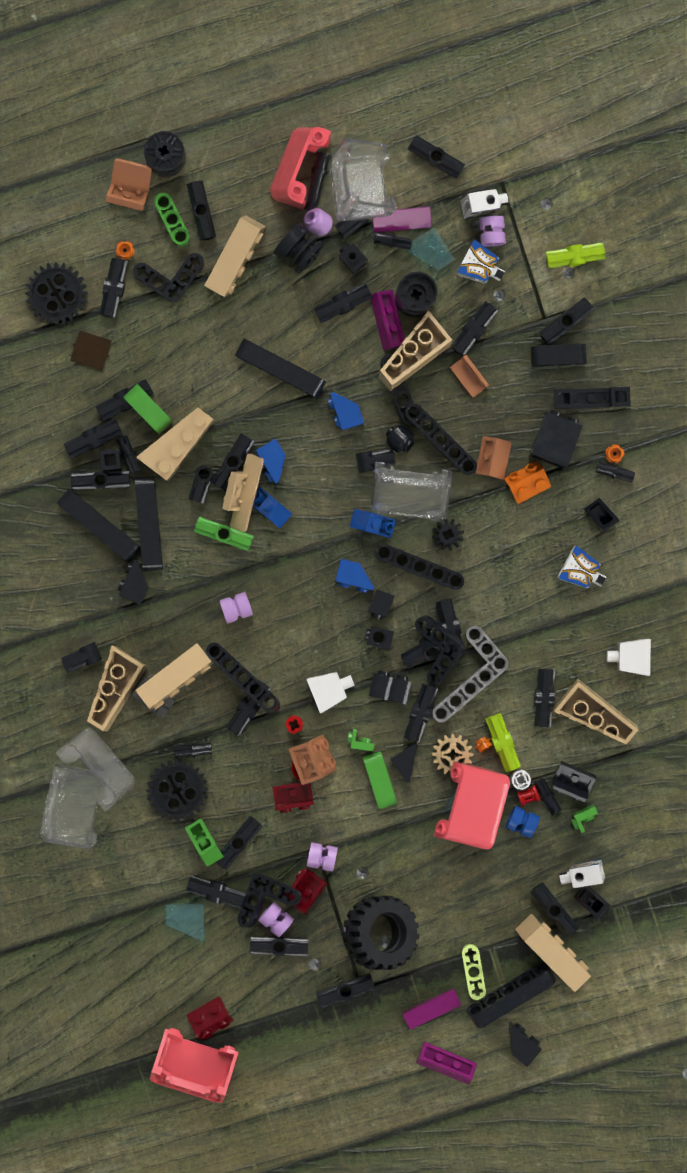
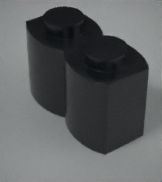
(390, 688)

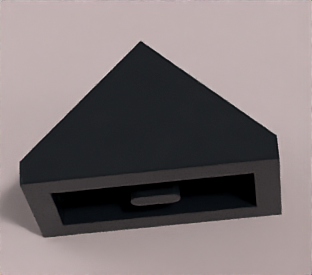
(601, 515)
(404, 761)
(592, 901)

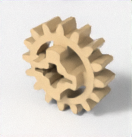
(452, 745)

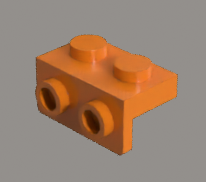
(527, 482)

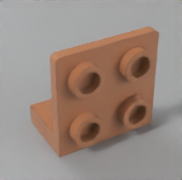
(313, 759)

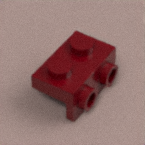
(292, 796)
(310, 887)
(209, 1018)

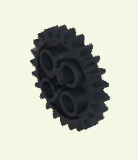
(42, 302)
(161, 798)

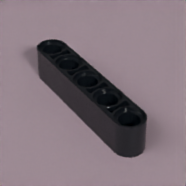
(280, 368)
(448, 443)
(148, 524)
(98, 525)
(429, 567)
(236, 671)
(511, 995)

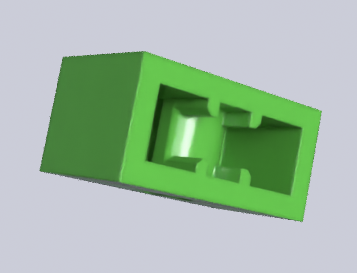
(204, 842)

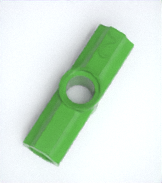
(211, 529)

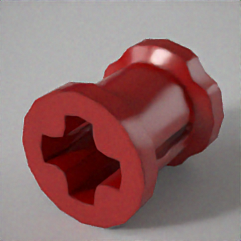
(297, 729)
(528, 795)

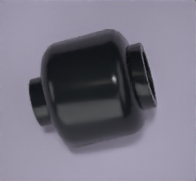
(400, 439)

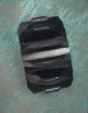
(450, 540)

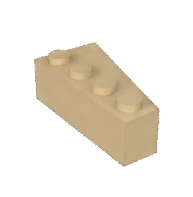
(234, 256)
(417, 350)
(175, 445)
(174, 676)
(117, 683)
(590, 709)
(553, 953)

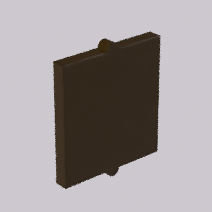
(91, 350)

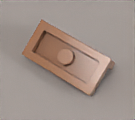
(469, 376)
(493, 457)

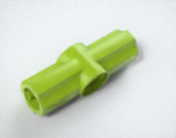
(575, 255)
(503, 742)

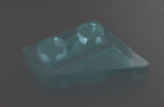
(432, 249)
(187, 919)

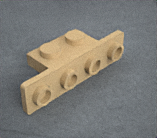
(242, 492)

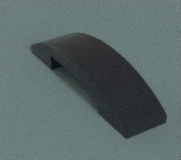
(591, 398)

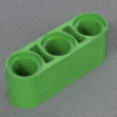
(165, 213)
(148, 409)
(379, 780)

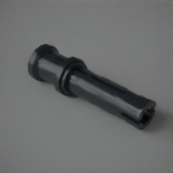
(319, 172)

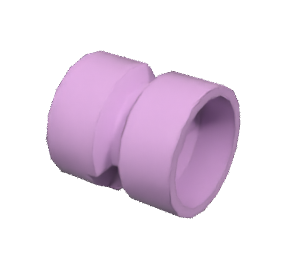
(492, 231)
(236, 607)
(322, 856)
(275, 919)

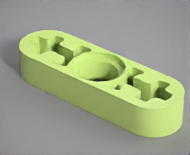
(476, 956)

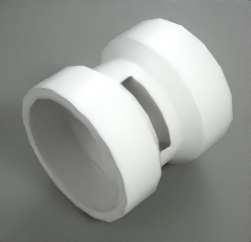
(518, 777)

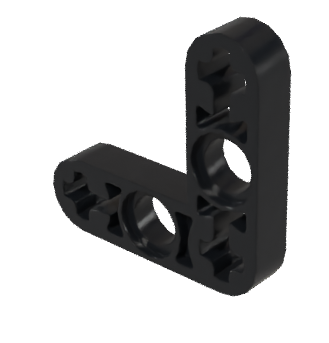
(167, 284)
(445, 645)
(261, 893)

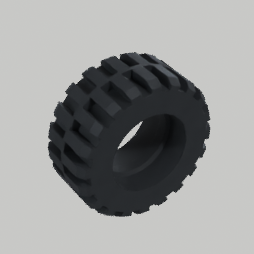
(403, 932)

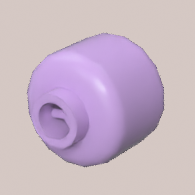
(318, 222)

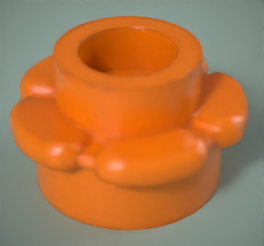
(125, 245)
(619, 453)
(483, 744)

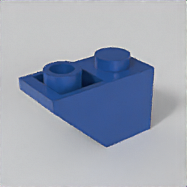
(347, 412)
(273, 460)
(271, 508)
(372, 523)
(353, 574)

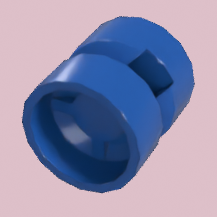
(522, 822)

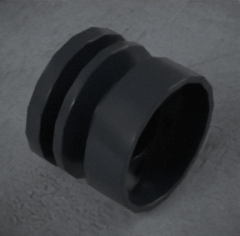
(170, 163)
(298, 248)
(421, 285)

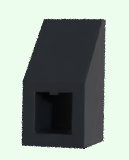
(135, 584)
(523, 1046)

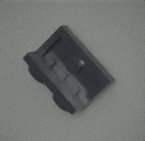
(573, 781)

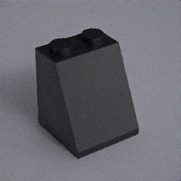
(556, 439)

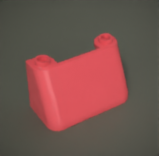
(284, 186)
(476, 806)
(193, 1067)

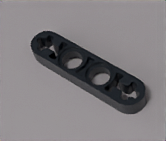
(402, 389)

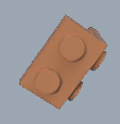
(129, 184)

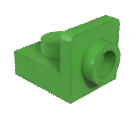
(362, 744)
(586, 814)

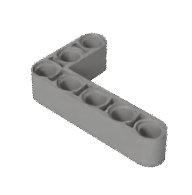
(474, 678)

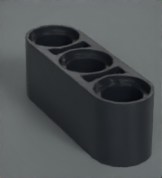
(558, 355)

